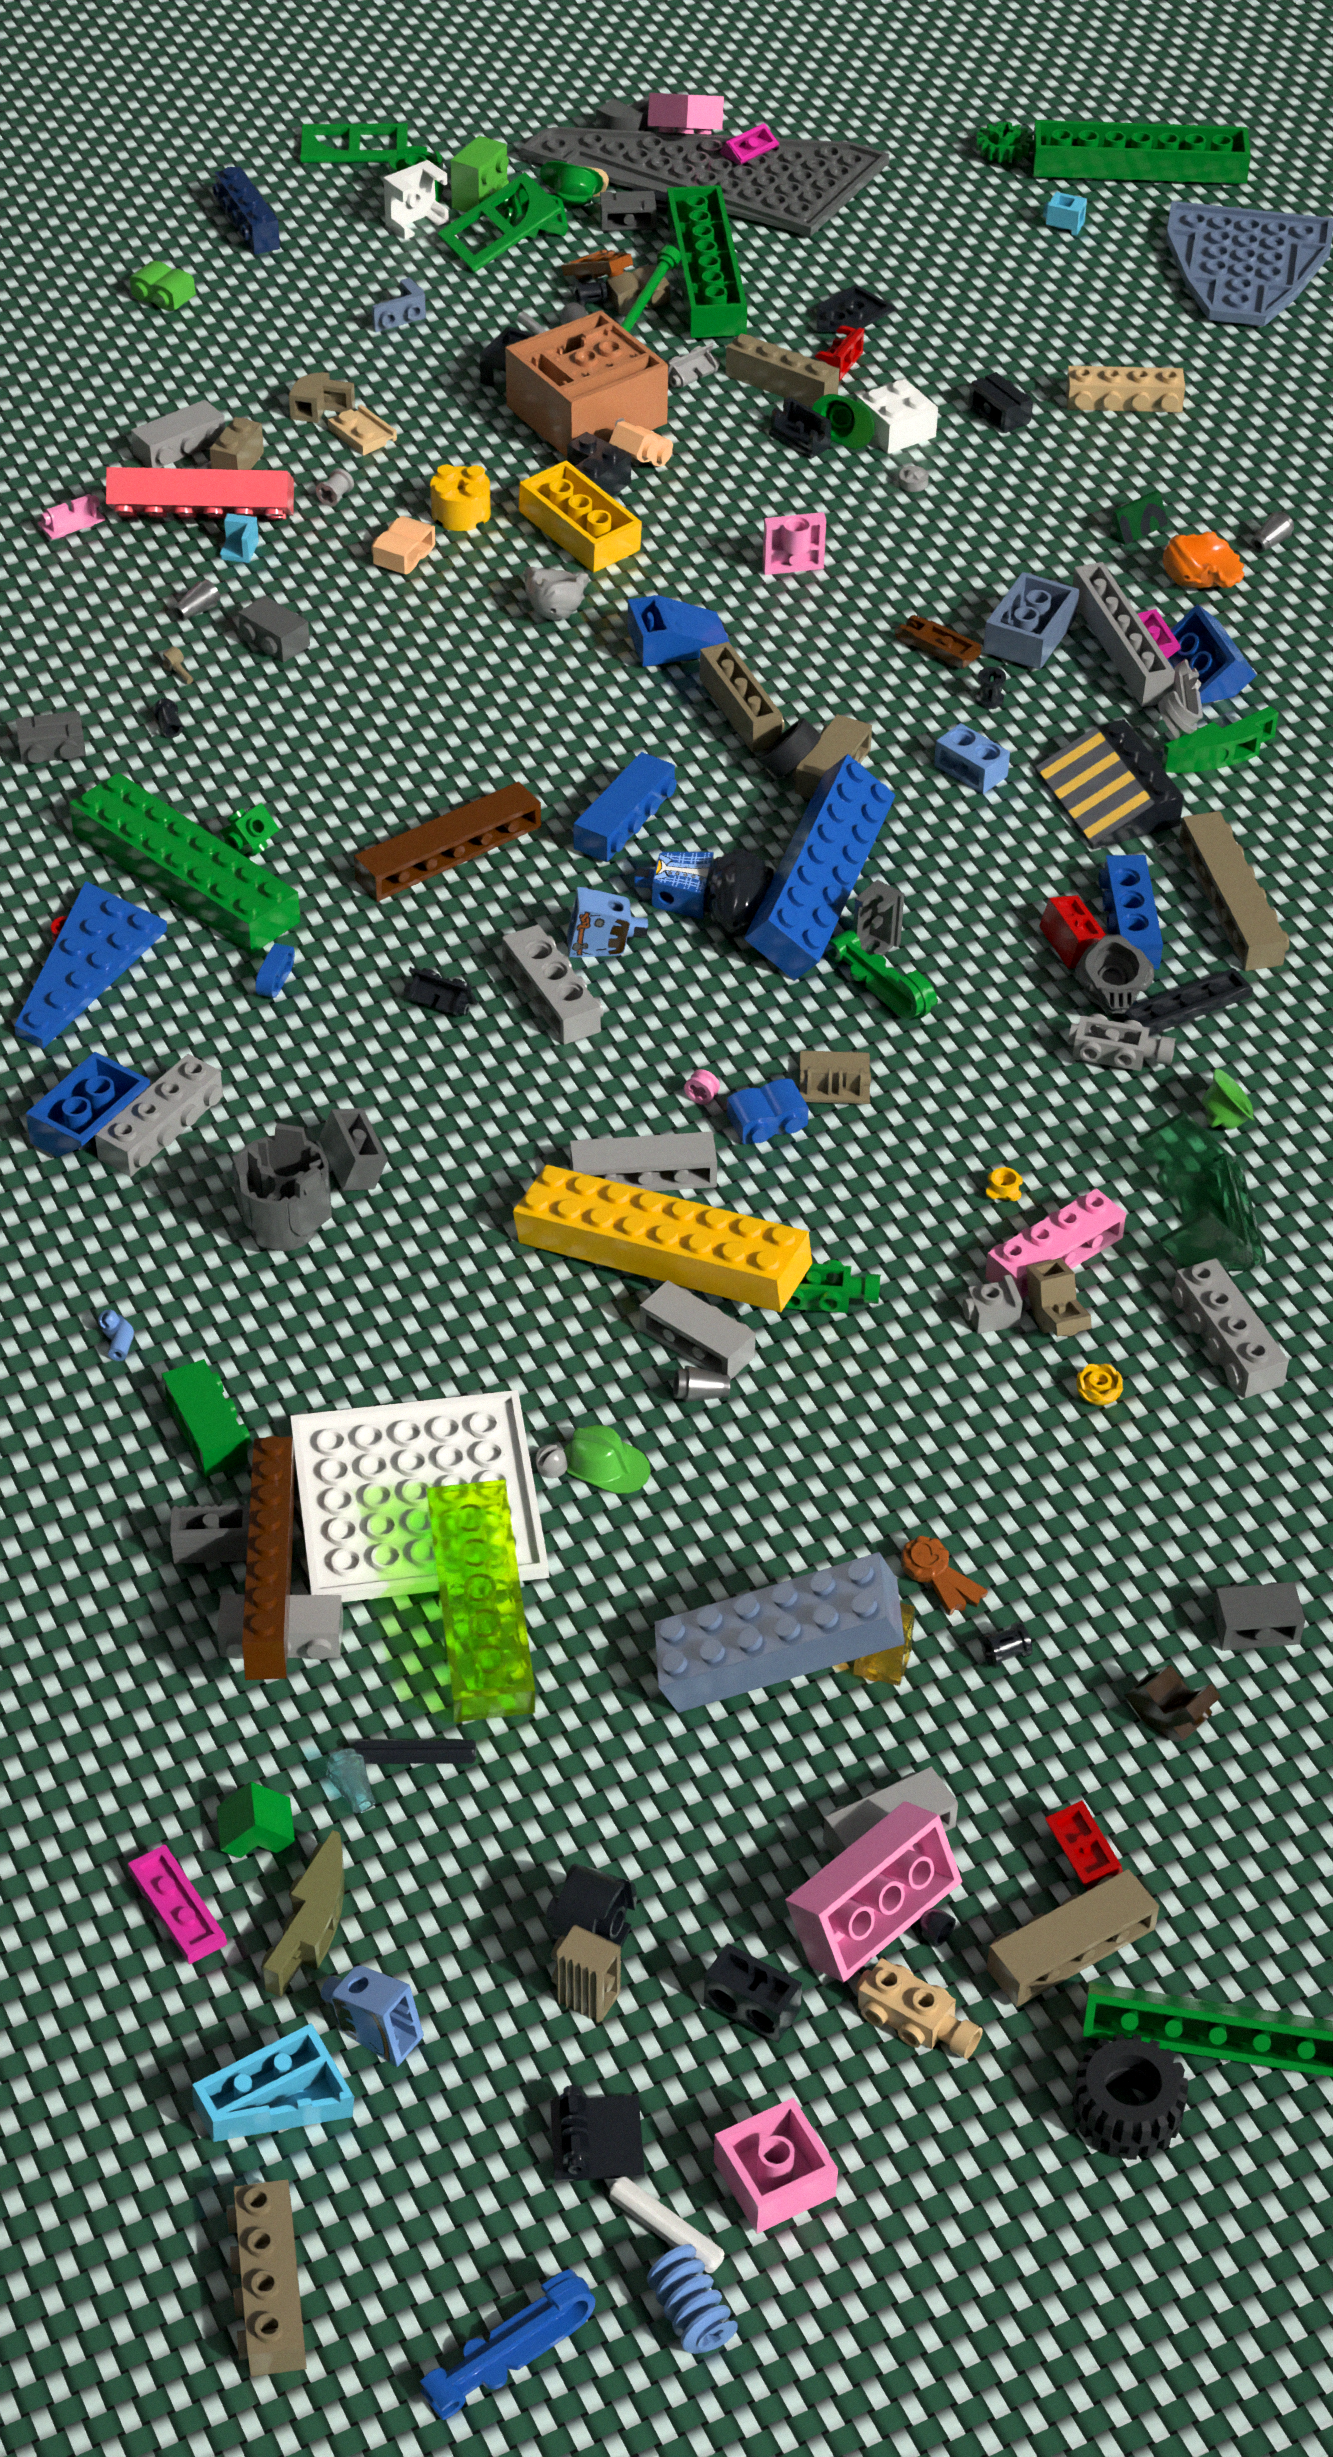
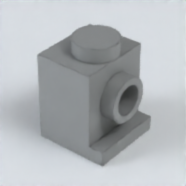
(993, 1306)

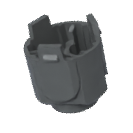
(282, 1188)

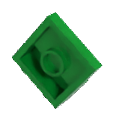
(517, 207)

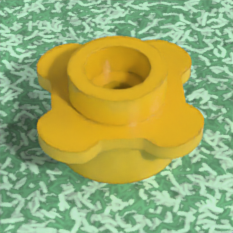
(1004, 1184)

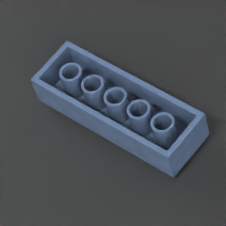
(778, 1632)

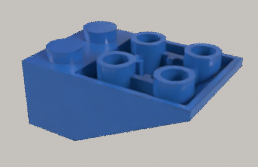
(671, 629)

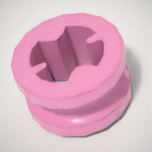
(702, 1086)

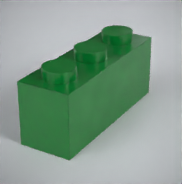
(206, 1417)

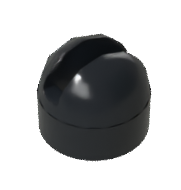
(936, 1926)

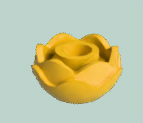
(1099, 1384)

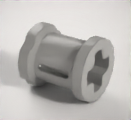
(331, 490)

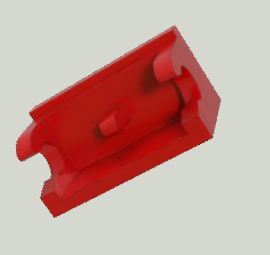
(844, 352)
(1070, 928)
(1083, 1844)

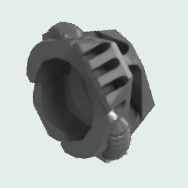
(1114, 973)

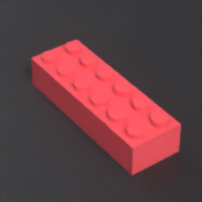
(199, 491)

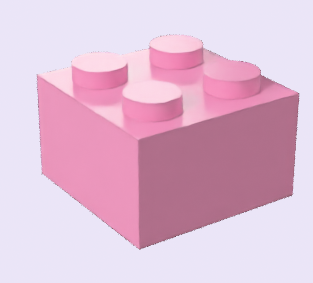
(685, 112)
(775, 2165)

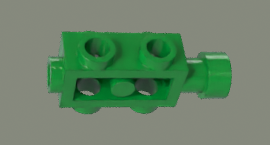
(830, 1286)

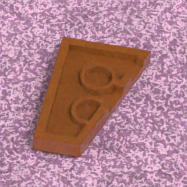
(598, 264)

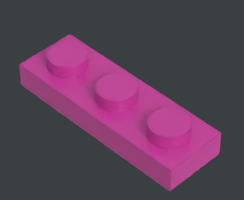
(177, 1904)

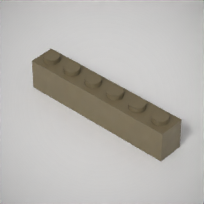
(1233, 891)

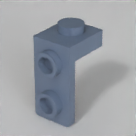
(402, 310)

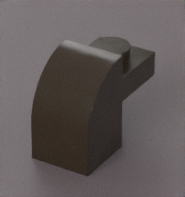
(1169, 1705)

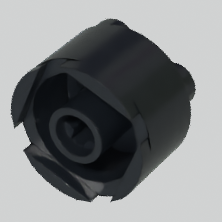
(594, 1903)

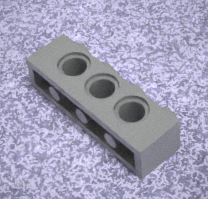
(552, 984)

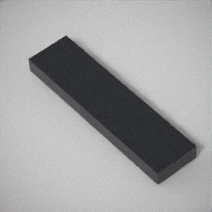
(1189, 1001)

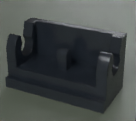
(801, 428)

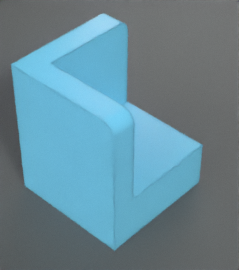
(240, 538)

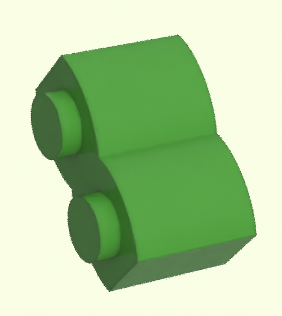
(162, 285)

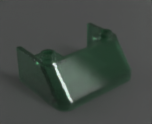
(1210, 1196)

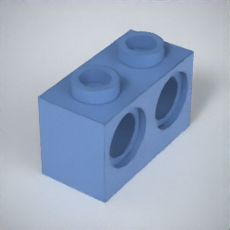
(971, 758)

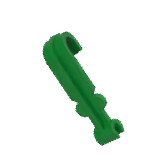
(906, 995)

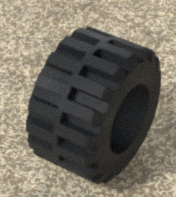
(1124, 2126)

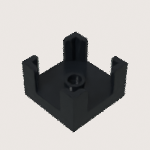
(494, 354)

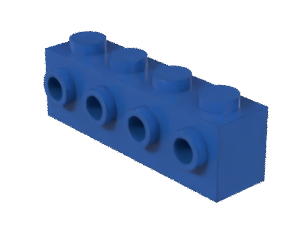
(624, 807)

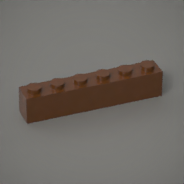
(447, 841)

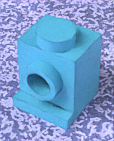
(1065, 212)

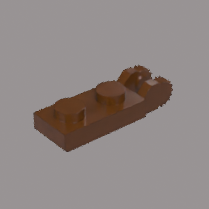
(938, 641)

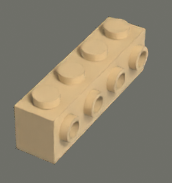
(1125, 388)

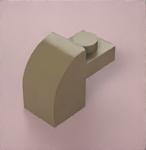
(318, 393)
(1054, 1298)

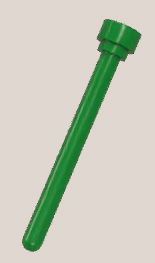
(666, 260)

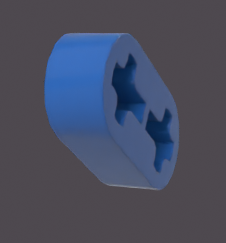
(275, 970)

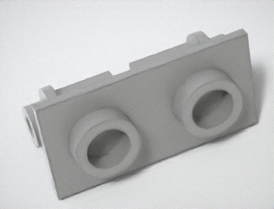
(699, 359)

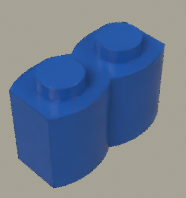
(767, 1111)

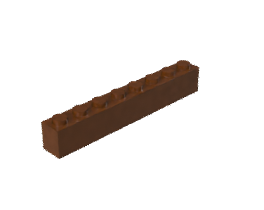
(269, 1559)

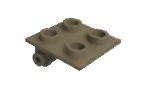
(835, 1077)

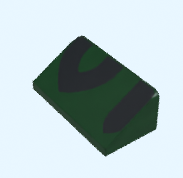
(1138, 518)

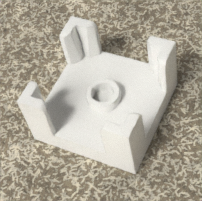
(411, 196)

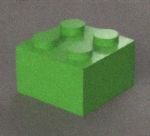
(478, 172)

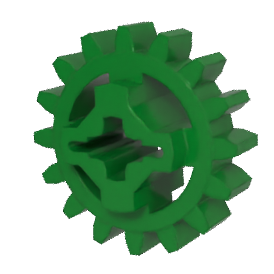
(1004, 142)

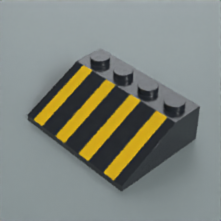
(1112, 786)

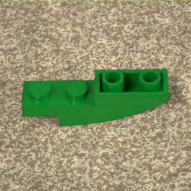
(1220, 747)

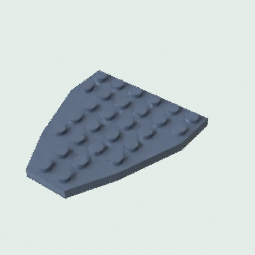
(1246, 260)

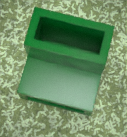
(254, 1819)

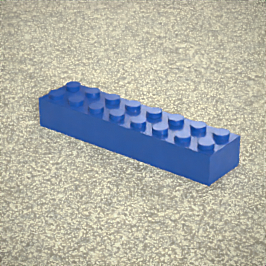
(820, 867)

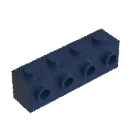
(246, 210)

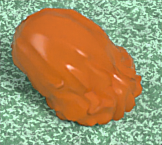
(1202, 561)

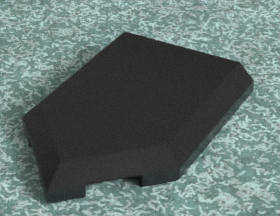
(851, 308)

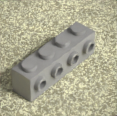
(159, 1115)
(1230, 1328)

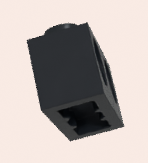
(752, 1992)

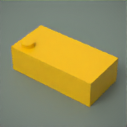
(580, 516)

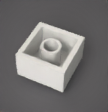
(900, 415)

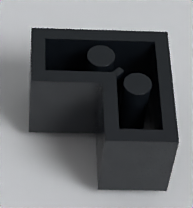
(601, 462)

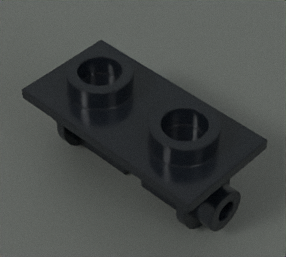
(452, 994)

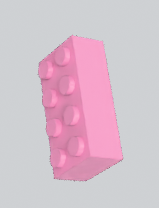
(874, 1891)

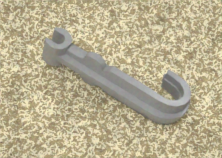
(1183, 705)

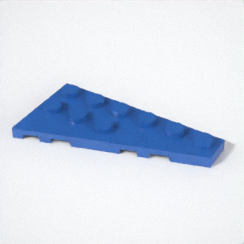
(90, 953)

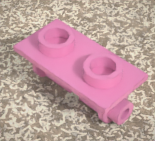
(60, 521)

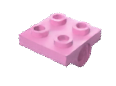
(794, 543)

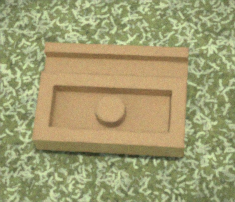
(362, 430)

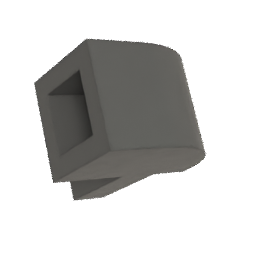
(619, 116)

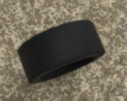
(790, 747)

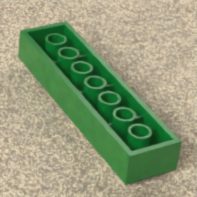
(1141, 152)
(708, 264)
(185, 863)

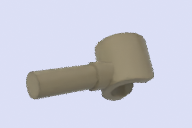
(173, 660)

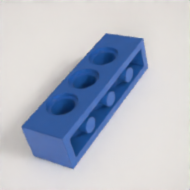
(1131, 904)

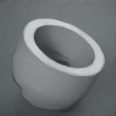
(555, 1461)

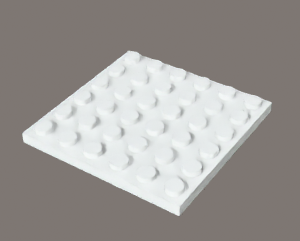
(368, 1480)

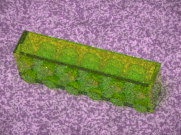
(480, 1601)

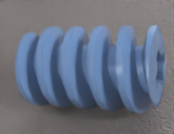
(690, 2302)

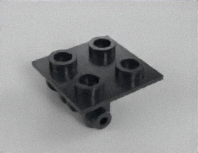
(596, 2136)

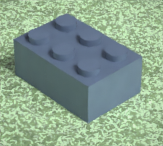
(1031, 620)

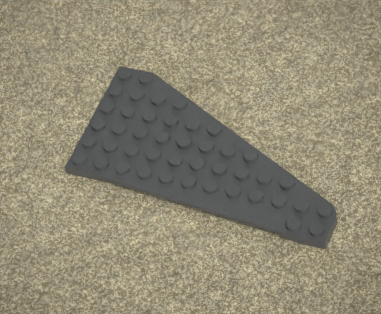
(786, 187)

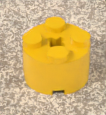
(460, 497)

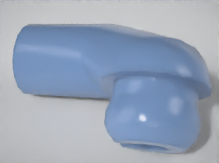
(118, 1331)

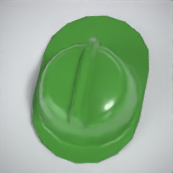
(1226, 1102)
(606, 1461)

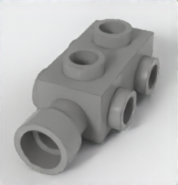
(1116, 1045)

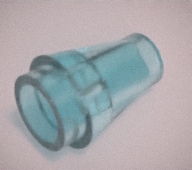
(350, 1777)

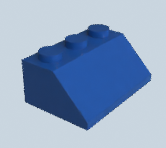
(1214, 655)
(82, 1104)

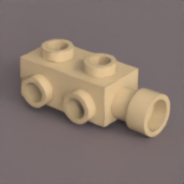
(915, 2009)

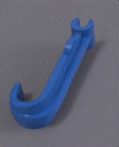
(512, 2343)

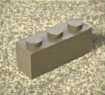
(837, 739)

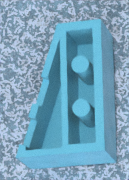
(274, 2089)

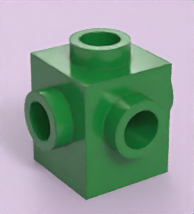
(249, 829)

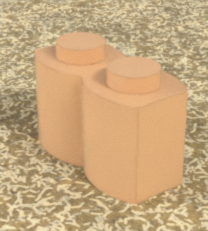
(642, 443)
(403, 544)

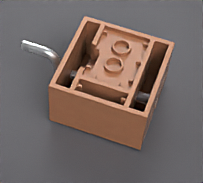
(584, 380)

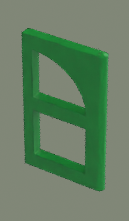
(315, 152)
(540, 211)

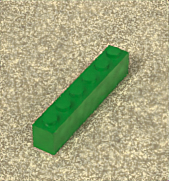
(1211, 2028)

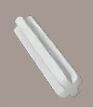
(664, 2222)

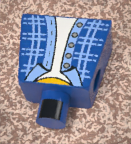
(678, 882)

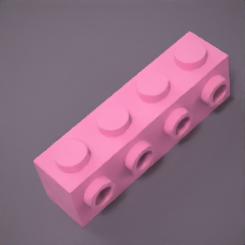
(1069, 1234)

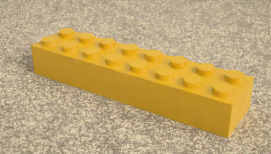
(663, 1237)

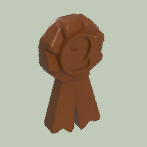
(927, 1561)

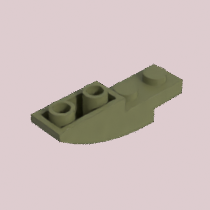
(315, 1917)

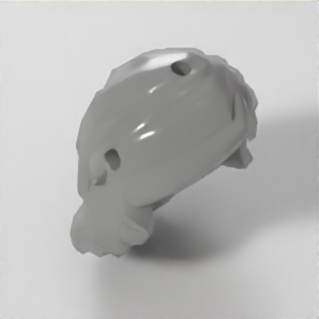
(554, 592)

